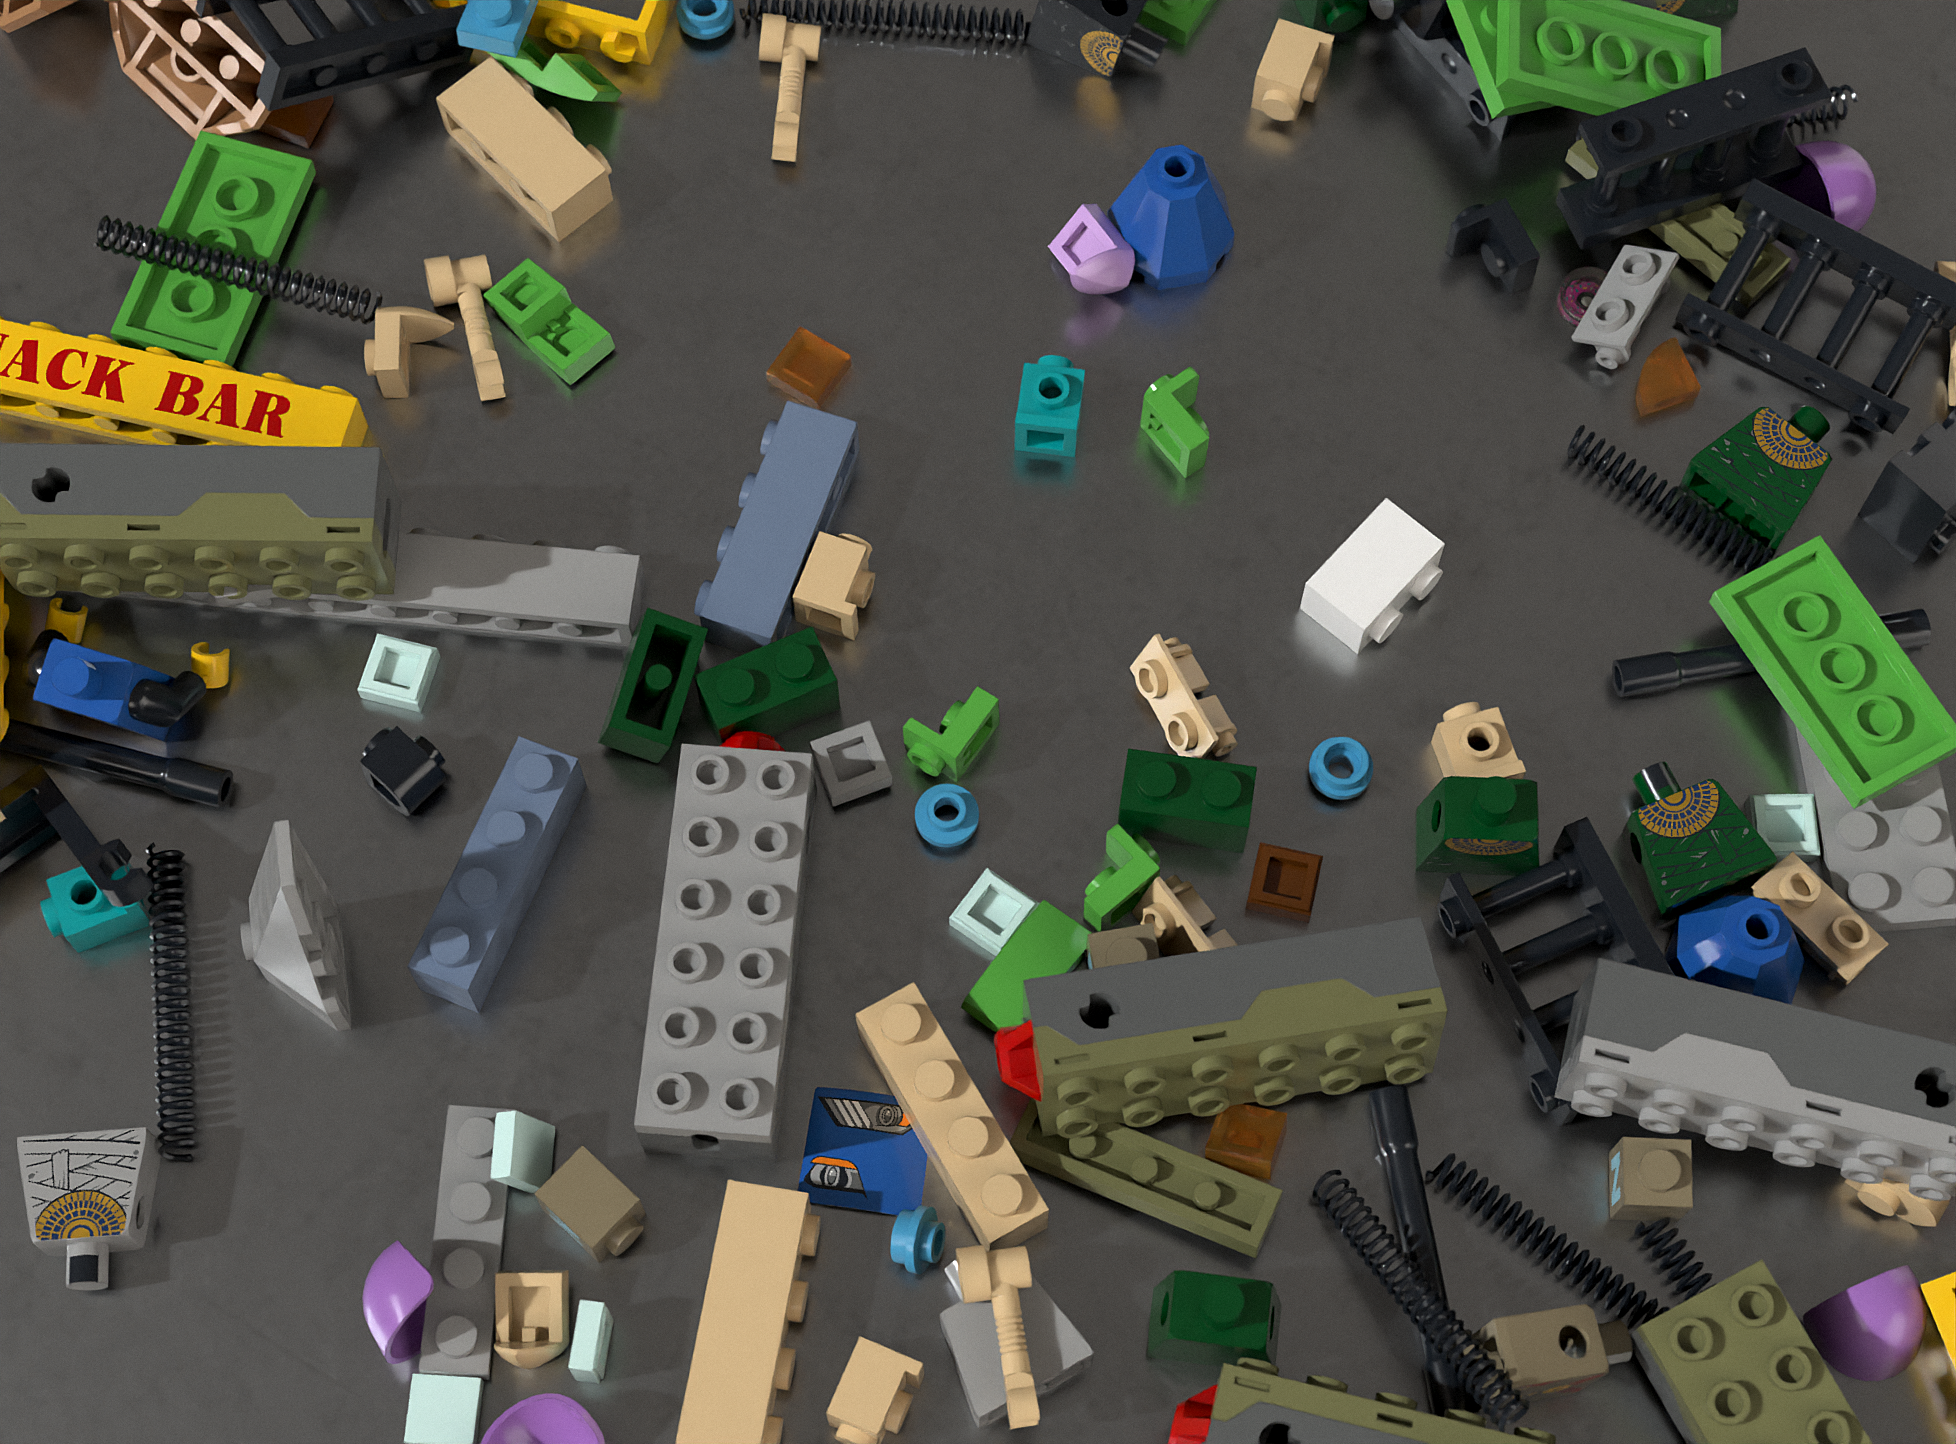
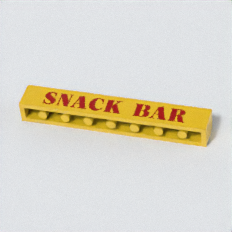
(161, 398)

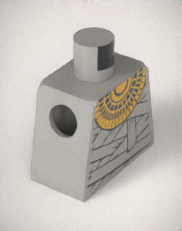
(89, 1196)

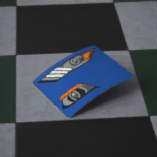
(862, 1153)

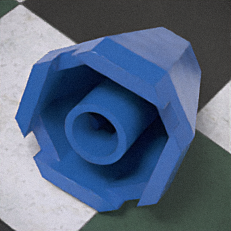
(1174, 219)
(1738, 947)

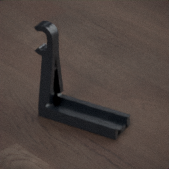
(38, 811)

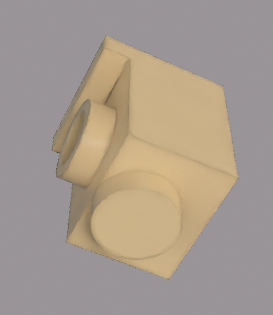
(1291, 70)
(834, 584)
(1468, 725)
(873, 1393)

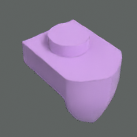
(1094, 252)

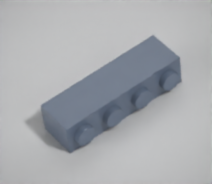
(783, 511)
(498, 874)

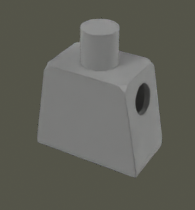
(1052, 1344)

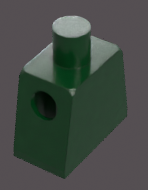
(1213, 1319)

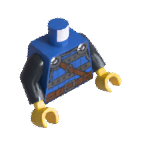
(112, 687)

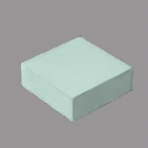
(399, 673)
(1786, 824)
(992, 912)
(522, 1151)
(591, 1342)
(443, 1409)

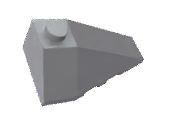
(297, 929)

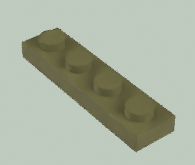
(1704, 237)
(1155, 1180)

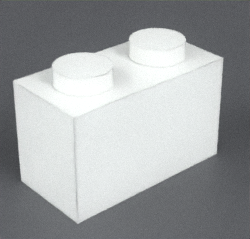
(1373, 576)

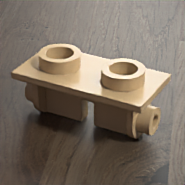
(1168, 679)
(1179, 918)
(1832, 929)

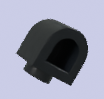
(402, 768)

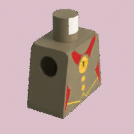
(1551, 1351)

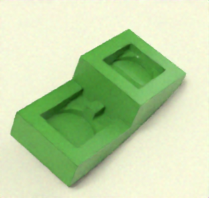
(562, 74)
(548, 321)
(1041, 947)

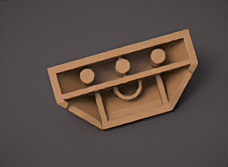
(191, 65)

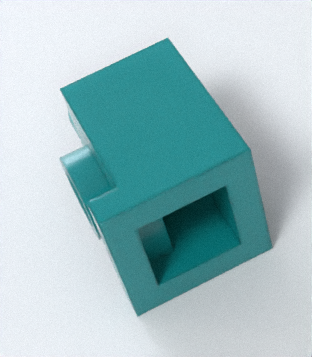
(1049, 407)
(93, 922)

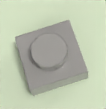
(851, 763)

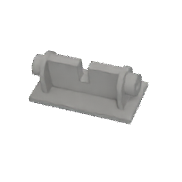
(1625, 302)

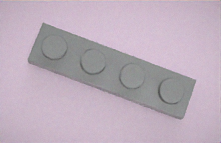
(465, 1249)

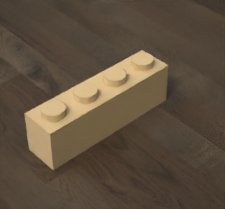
(952, 1120)
(747, 1316)

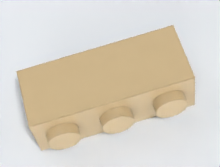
(526, 147)

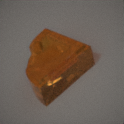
(1665, 379)

